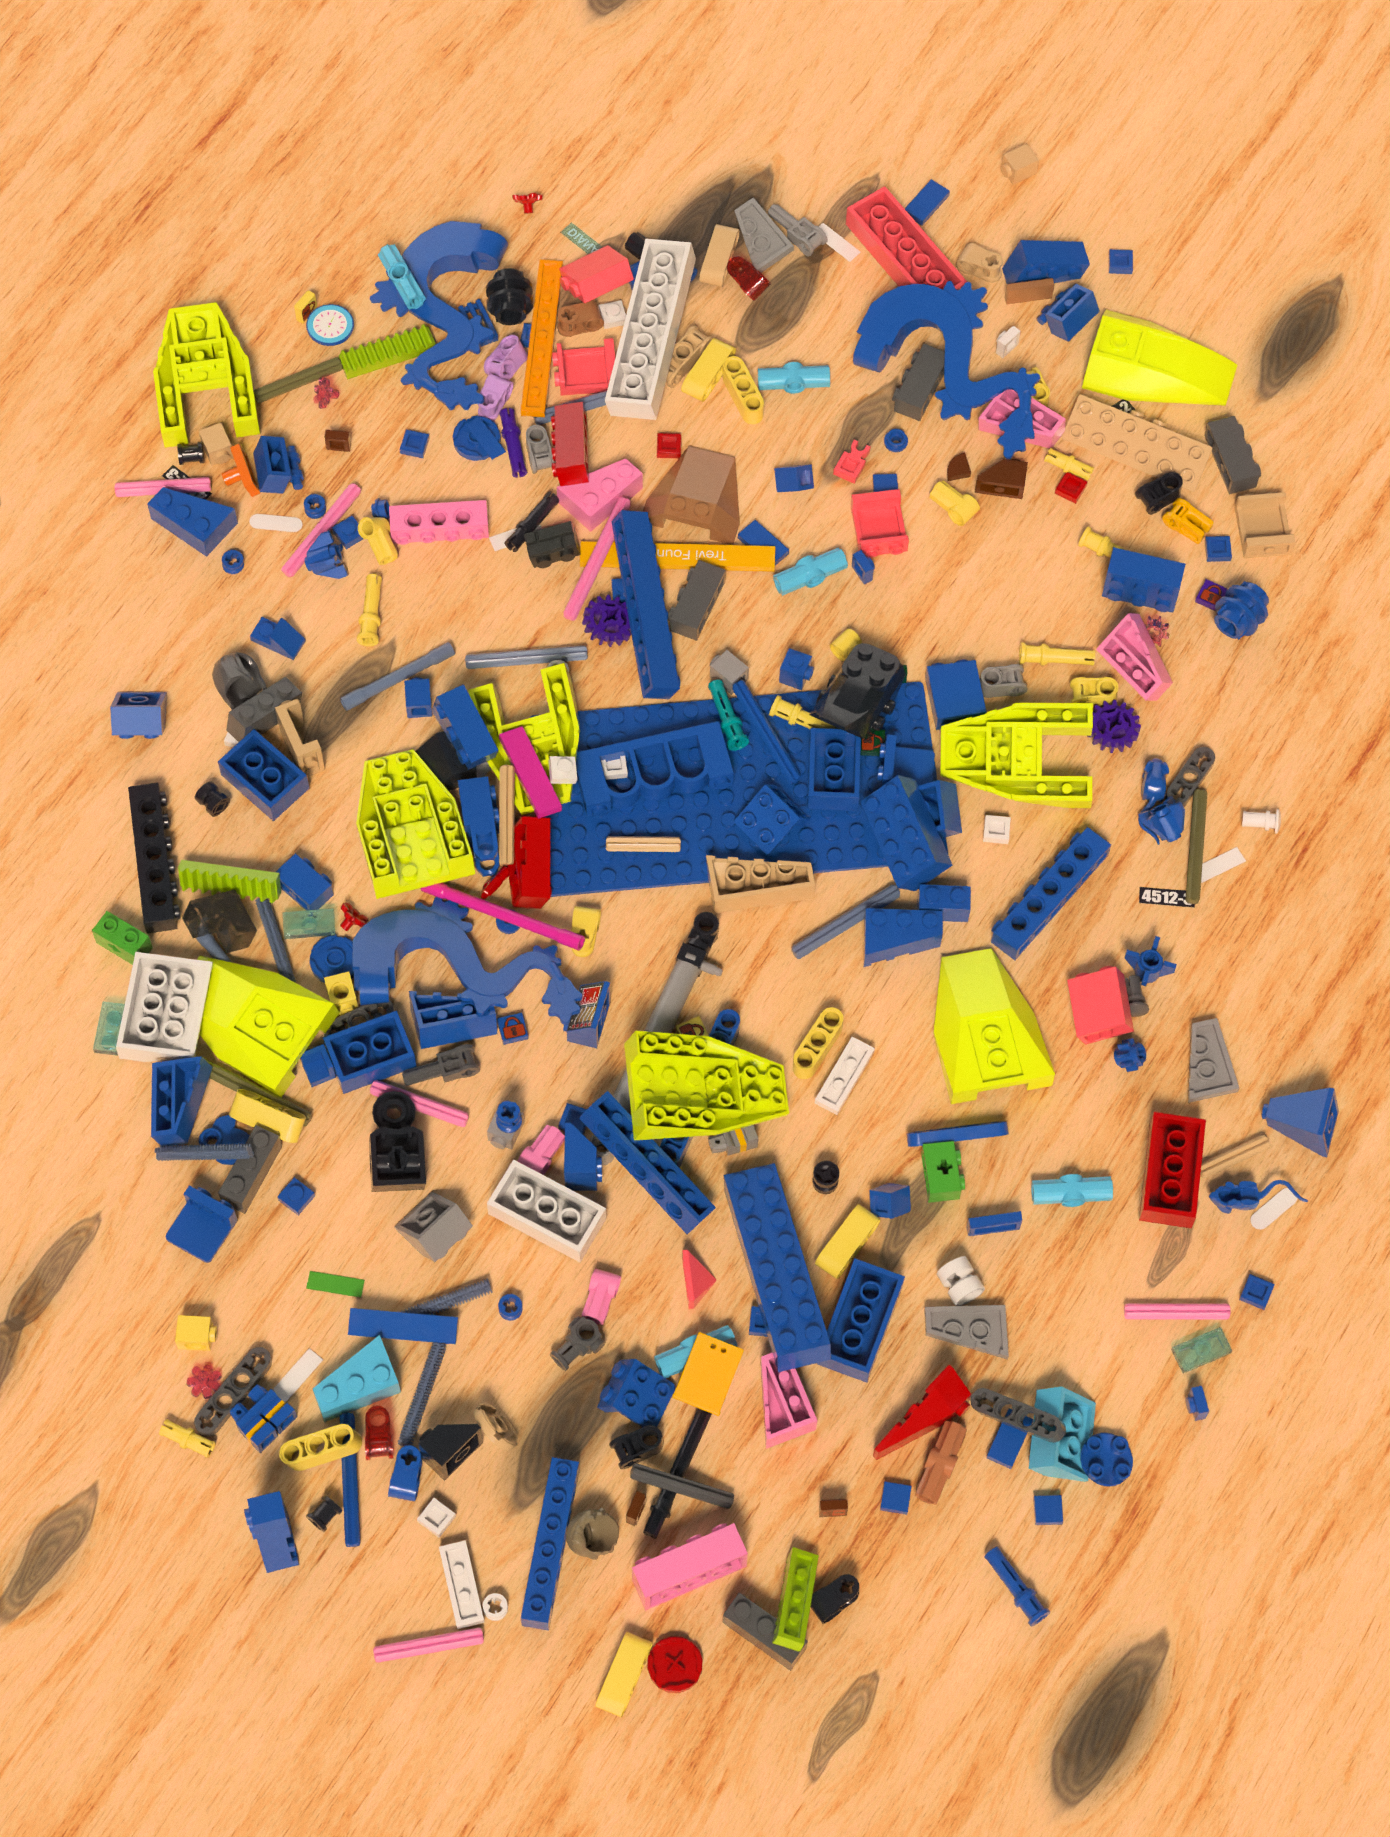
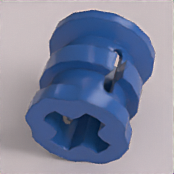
(504, 1123)

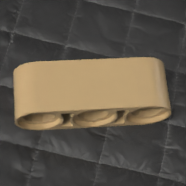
(718, 254)

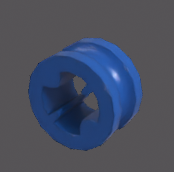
(311, 500)
(228, 557)
(502, 1309)

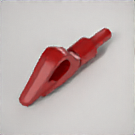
(494, 883)

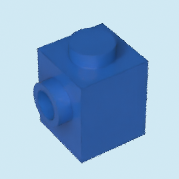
(796, 669)

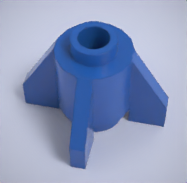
(324, 558)
(1165, 819)
(1149, 964)

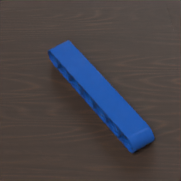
(678, 1148)

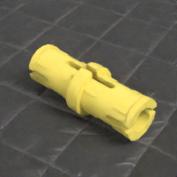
(1069, 464)
(187, 1438)

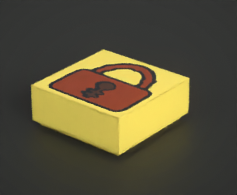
(305, 306)
(692, 1027)

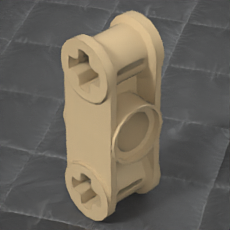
(690, 345)

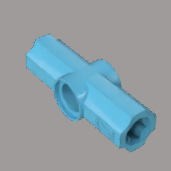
(401, 276)
(793, 377)
(810, 571)
(1072, 1190)
(675, 1359)

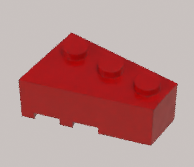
(531, 867)

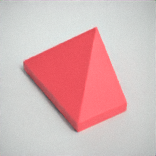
(697, 1279)

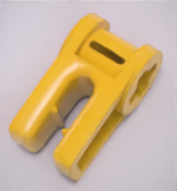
(1187, 521)

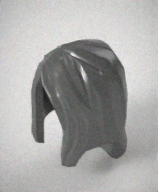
(237, 678)

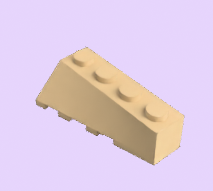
(757, 883)

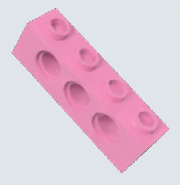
(447, 513)

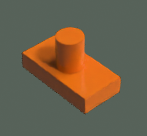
(242, 471)

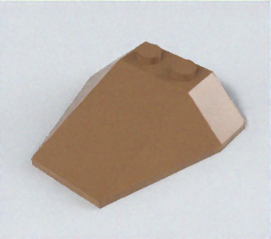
(699, 493)

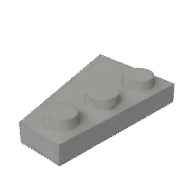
(761, 235)
(1210, 1064)
(972, 1327)

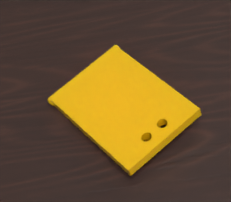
(708, 1374)

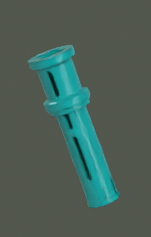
(718, 691)

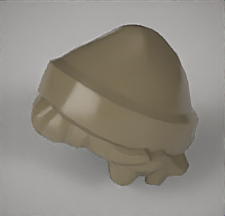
(592, 1533)

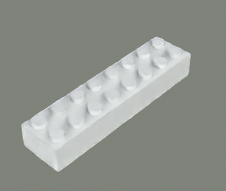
(650, 329)

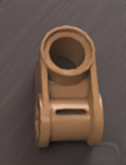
(581, 318)

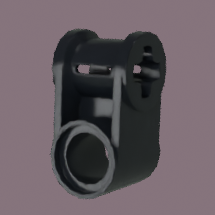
(1156, 494)
(635, 1447)
(830, 1601)

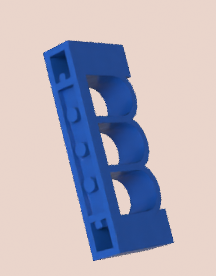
(711, 748)

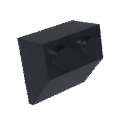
(443, 761)
(449, 1446)

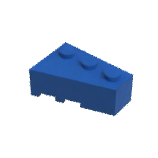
(1046, 260)
(192, 519)
(464, 727)
(900, 932)
(448, 1019)
(177, 1098)
(272, 1529)

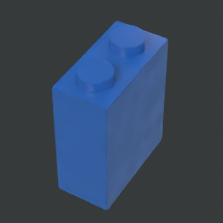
(954, 692)

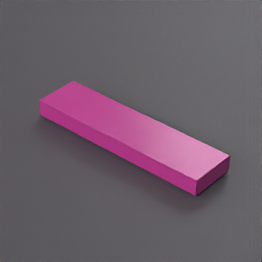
(530, 772)

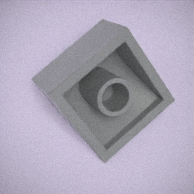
(434, 1226)

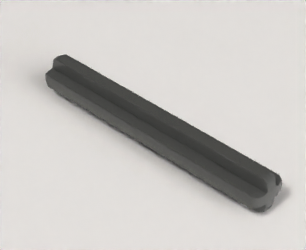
(682, 1486)

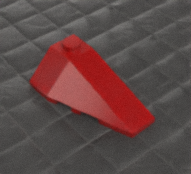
(941, 1403)

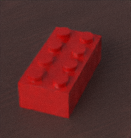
(1172, 1170)

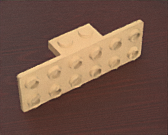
(1136, 441)

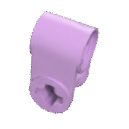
(508, 358)
(495, 394)

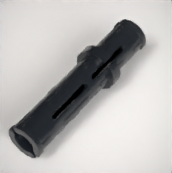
(532, 521)

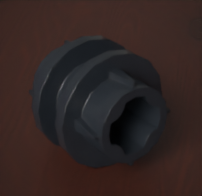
(509, 296)

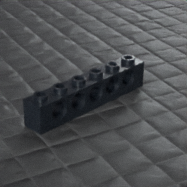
(155, 917)

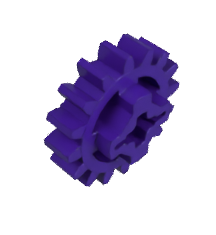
(608, 611)
(1122, 733)

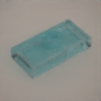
(309, 923)
(1201, 1350)

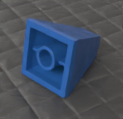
(1305, 1118)

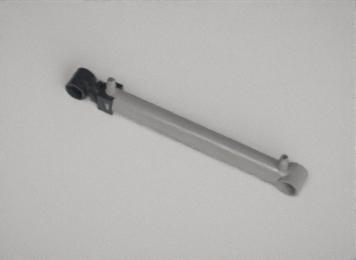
(689, 965)

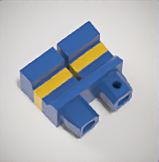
(264, 1418)

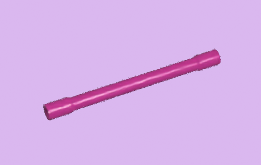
(562, 936)

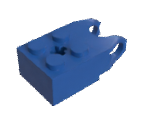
(480, 821)

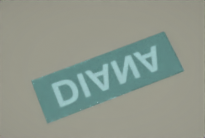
(580, 238)

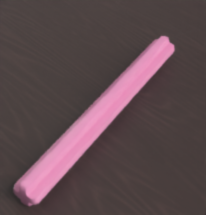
(594, 563)

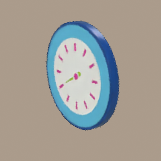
(330, 325)

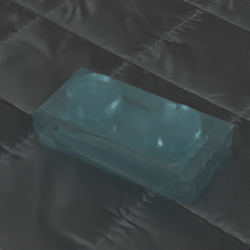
(108, 1028)

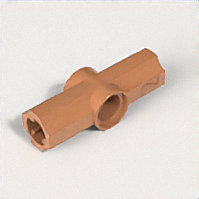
(941, 1462)

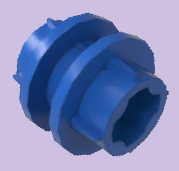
(1241, 610)

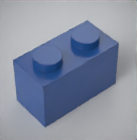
(304, 883)
(952, 900)

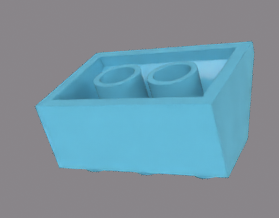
(1063, 1457)

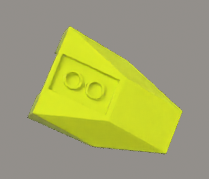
(409, 826)
(261, 1022)
(986, 1029)
(698, 1086)

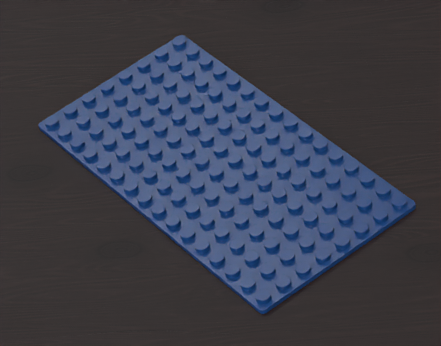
(706, 818)

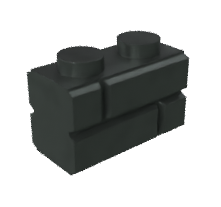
(552, 545)

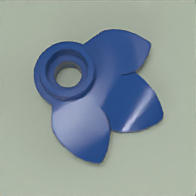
(225, 1133)

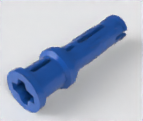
(1024, 1596)

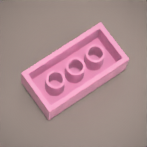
(689, 1565)

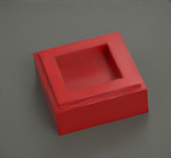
(668, 445)
(1071, 487)

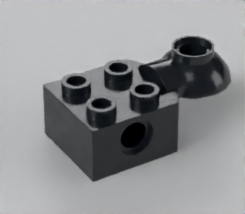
(396, 1147)

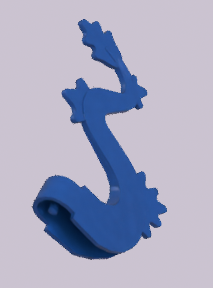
(433, 253)
(954, 314)
(391, 936)

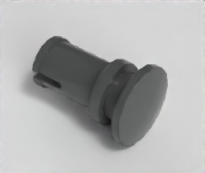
(1136, 1000)

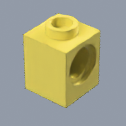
(341, 984)
(195, 1333)

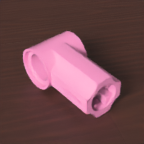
(542, 1150)
(602, 1290)

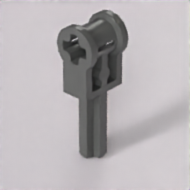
(449, 1065)

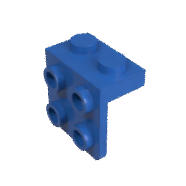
(905, 762)
(202, 1224)
(636, 1393)

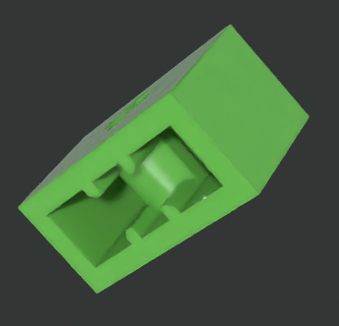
(120, 937)
(940, 1186)

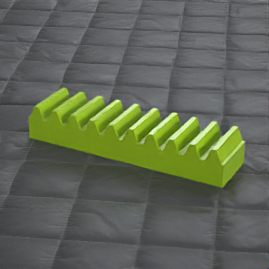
(386, 352)
(227, 878)
(795, 1599)

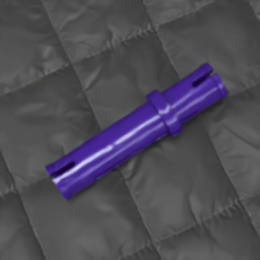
(511, 435)

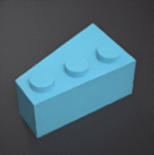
(357, 1382)

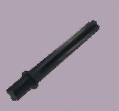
(664, 1502)

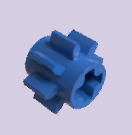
(1130, 1055)

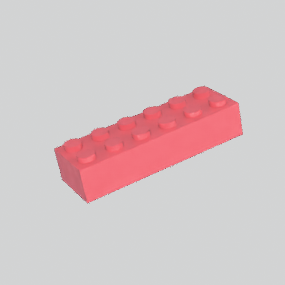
(899, 242)

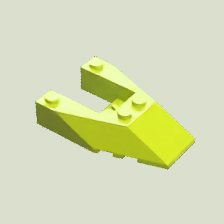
(199, 356)
(549, 733)
(1004, 752)

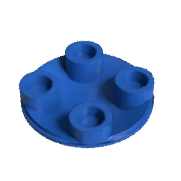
(1106, 1459)

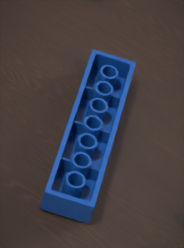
(777, 1268)

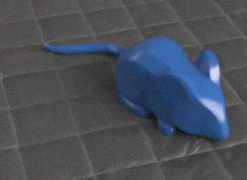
(1153, 787)
(1244, 1196)

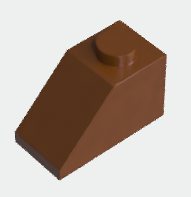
(1003, 479)

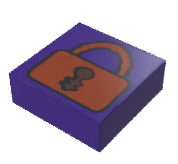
(1210, 594)

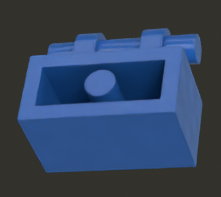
(1070, 312)
(277, 465)

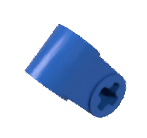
(406, 1478)

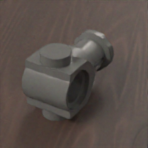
(577, 1345)

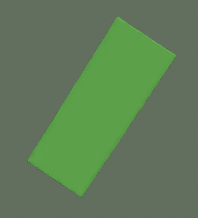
(335, 1284)

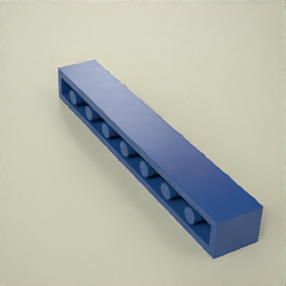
(645, 605)

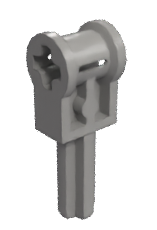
(800, 233)

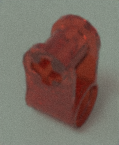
(749, 278)
(378, 1438)

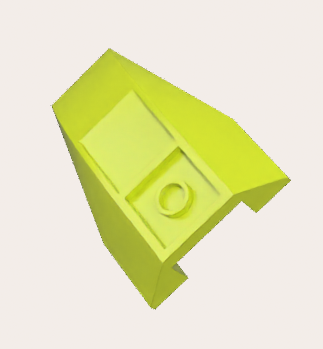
(1152, 364)

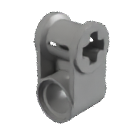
(538, 452)
(1007, 681)

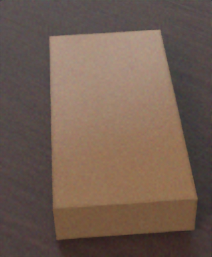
(1029, 291)

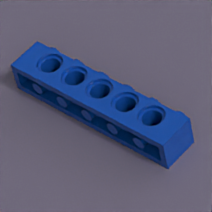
(1015, 941)
(647, 1163)
(550, 1544)

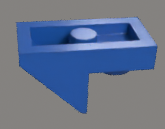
(278, 637)

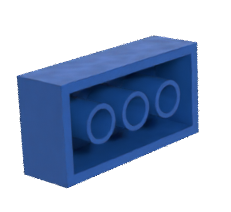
(906, 833)
(862, 1319)

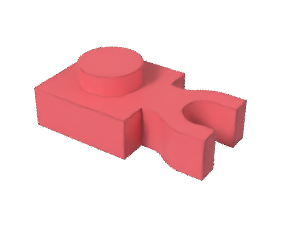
(852, 464)

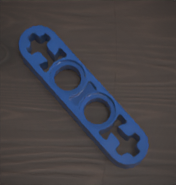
(957, 1133)

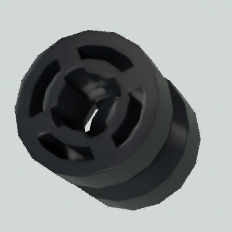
(212, 799)
(826, 1171)

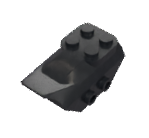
(861, 692)

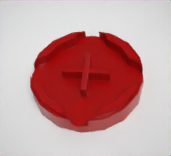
(674, 1664)

